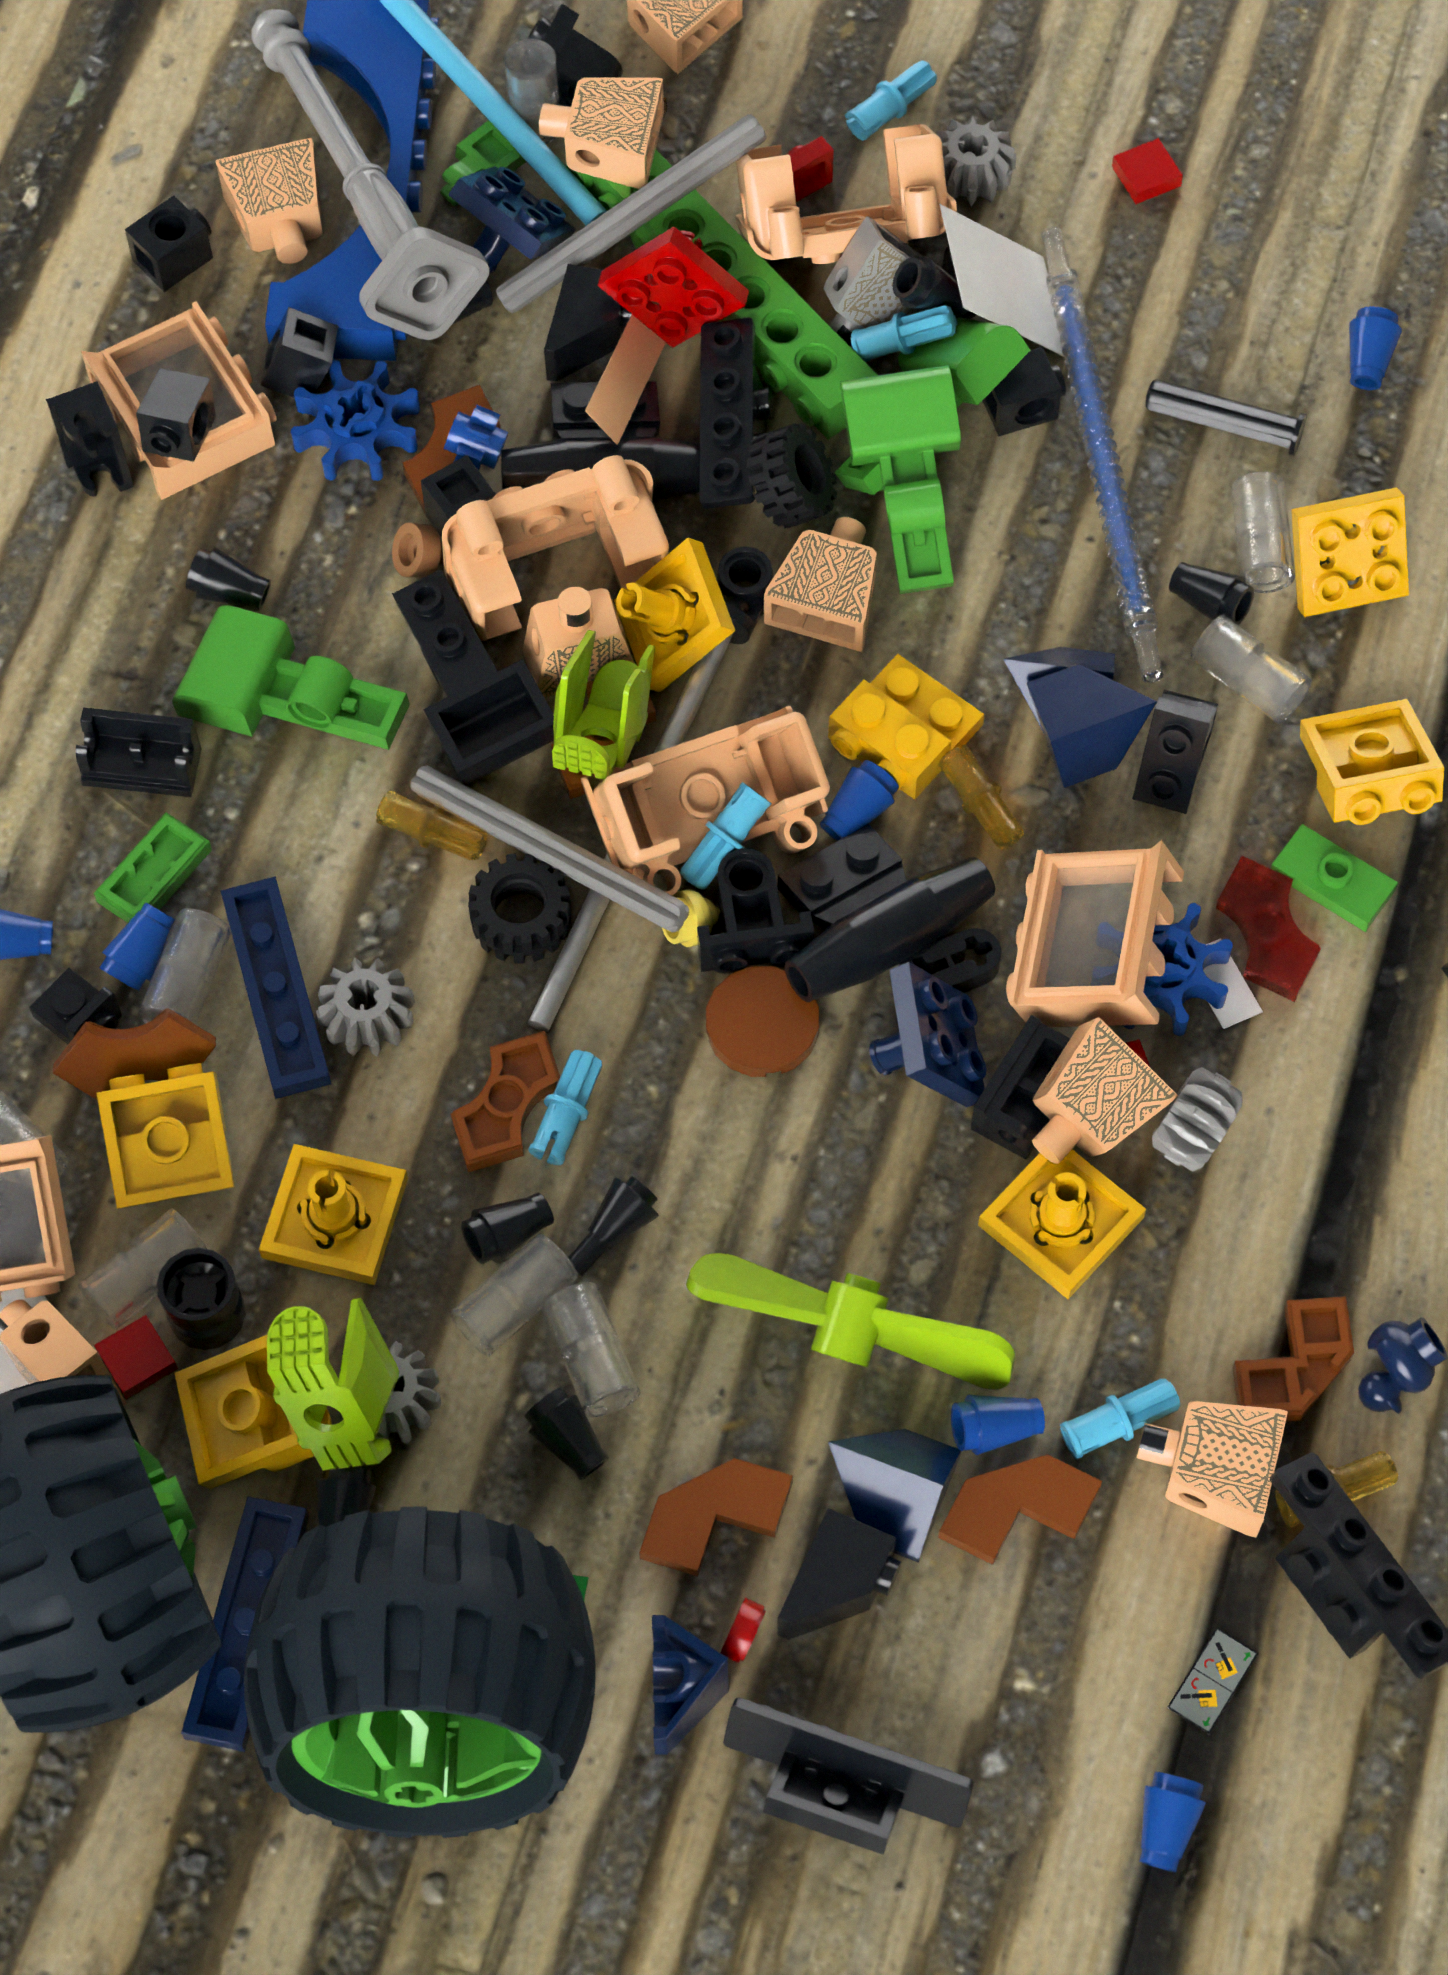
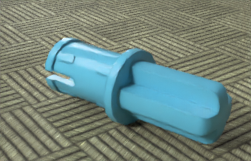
(890, 100)
(904, 332)
(724, 835)
(566, 1106)
(1119, 1417)

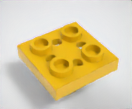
(1328, 533)
(662, 610)
(337, 1195)
(1062, 1219)

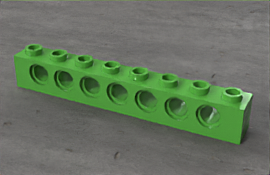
(776, 307)

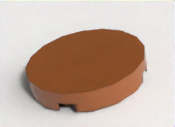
(760, 1022)

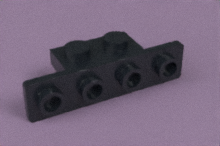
(731, 411)
(1352, 1574)
(842, 1781)

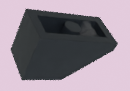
(583, 325)
(839, 1575)

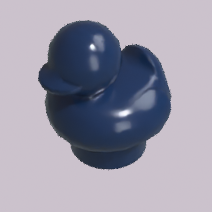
(1410, 1359)

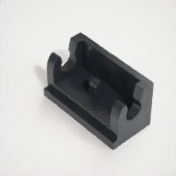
(89, 437)
(138, 752)
(1006, 1105)

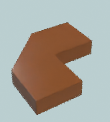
(1319, 1352)
(1036, 1488)
(730, 1493)

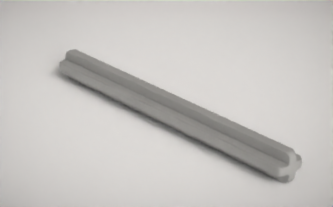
(632, 213)
(551, 848)

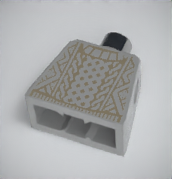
(863, 280)

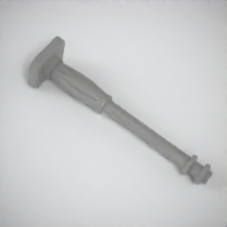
(422, 273)

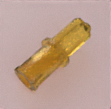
(981, 796)
(430, 826)
(1355, 1478)

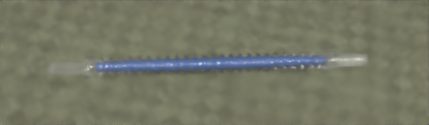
(1138, 616)

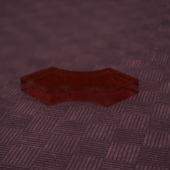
(1277, 949)

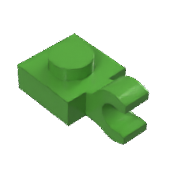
(478, 152)

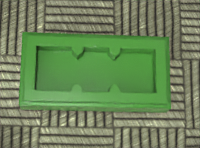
(153, 868)
(1334, 877)

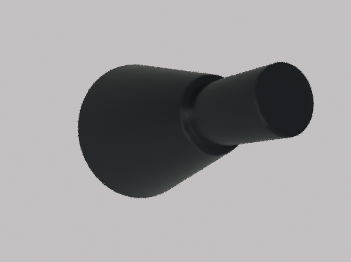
(621, 1214)

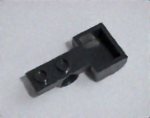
(487, 712)

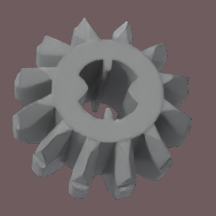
(976, 160)
(361, 988)
(1197, 1119)
(414, 1396)

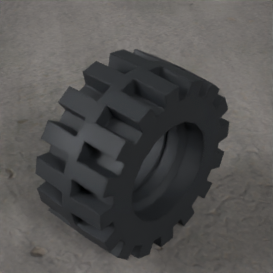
(791, 475)
(512, 879)

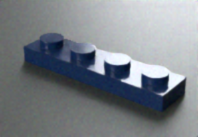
(275, 988)
(218, 1697)

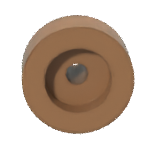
(416, 550)

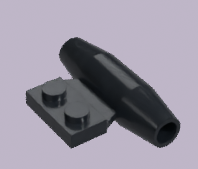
(583, 444)
(872, 910)

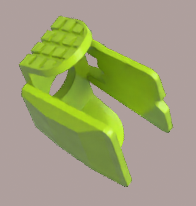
(614, 711)
(309, 1384)

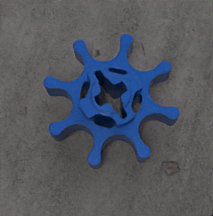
(355, 420)
(1184, 969)

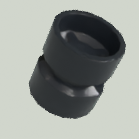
(201, 1298)

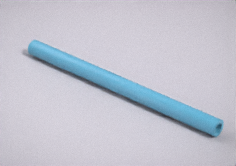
(496, 109)

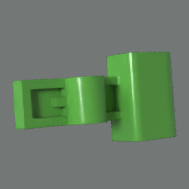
(978, 360)
(902, 425)
(248, 672)

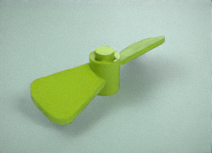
(855, 1319)

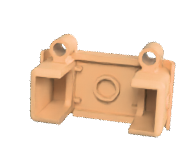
(774, 222)
(521, 521)
(659, 804)

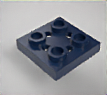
(510, 215)
(933, 1037)

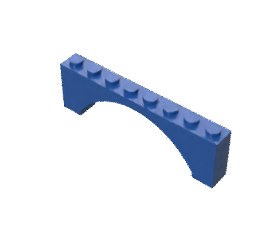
(391, 75)

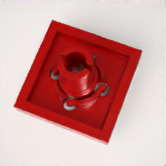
(680, 280)

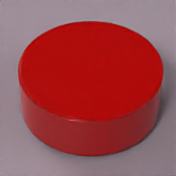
(743, 1630)

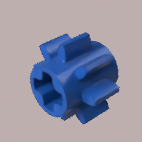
(477, 437)

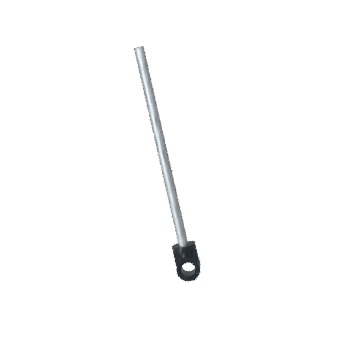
(745, 608)

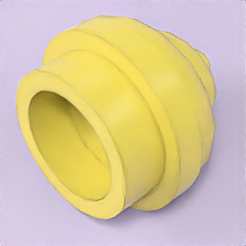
(701, 913)

